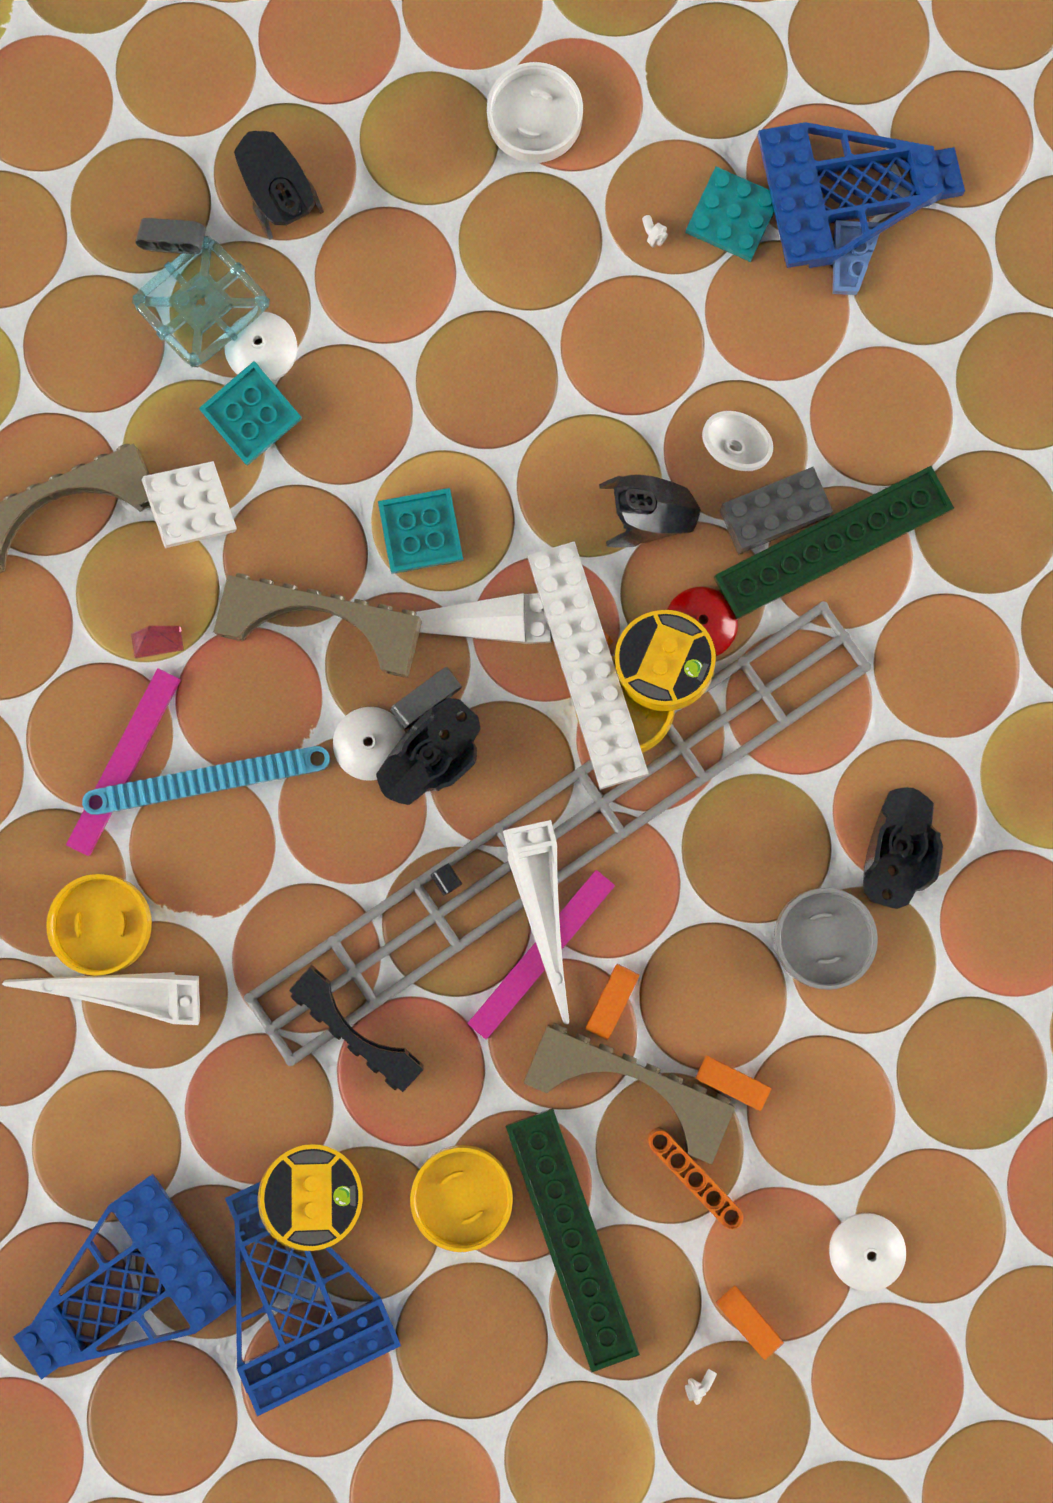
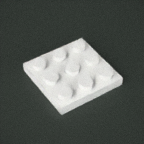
(189, 504)

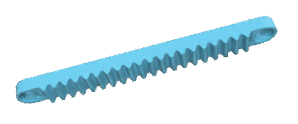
(205, 780)

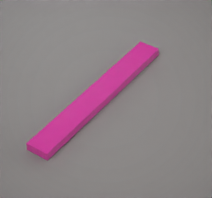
(125, 757)
(531, 964)

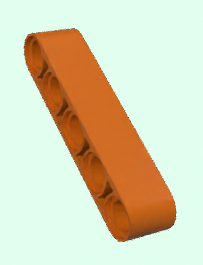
(700, 1189)

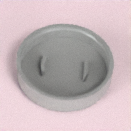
(825, 938)

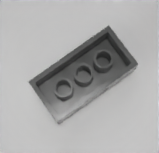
(775, 510)

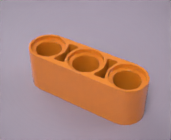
(612, 1001)
(733, 1083)
(749, 1322)

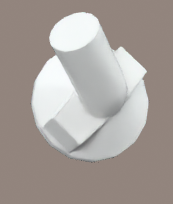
(656, 233)
(696, 1390)

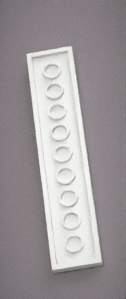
(587, 665)

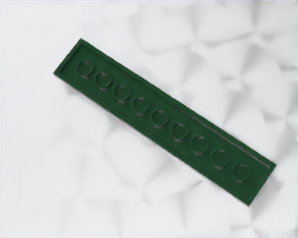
(833, 542)
(572, 1240)

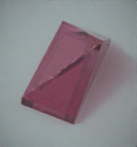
(157, 641)

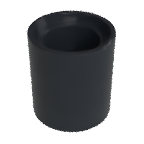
(446, 879)

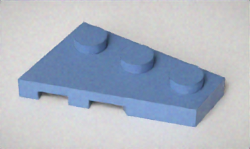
(851, 267)

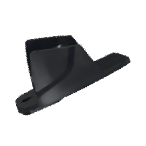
(267, 170)
(651, 509)
(427, 761)
(908, 844)

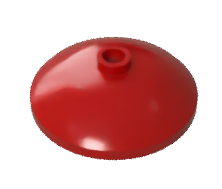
(711, 604)

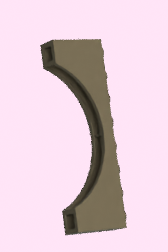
(109, 474)
(251, 603)
(700, 1114)

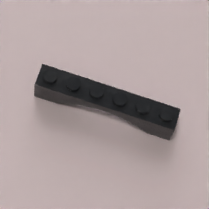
(394, 1063)

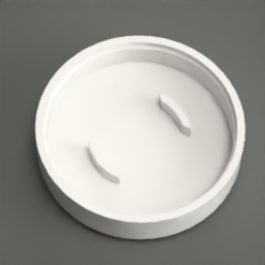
(534, 112)

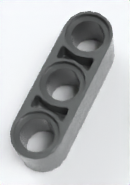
(170, 236)
(424, 697)

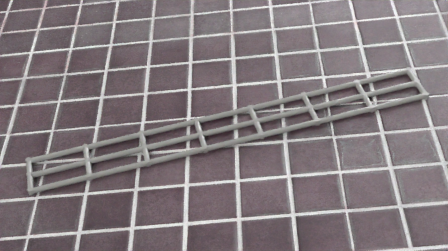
(600, 803)

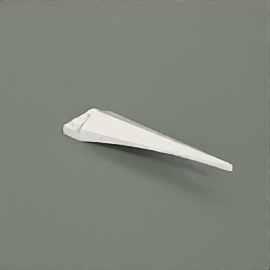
(506, 618)
(534, 868)
(154, 995)

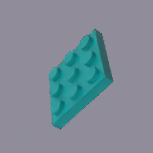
(732, 214)
(250, 413)
(420, 531)

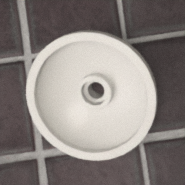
(273, 355)
(737, 441)
(349, 739)
(857, 1238)

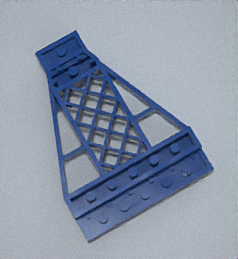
(798, 194)
(175, 1260)
(316, 1354)

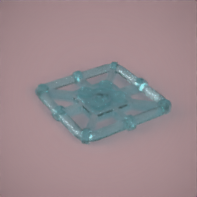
(201, 317)

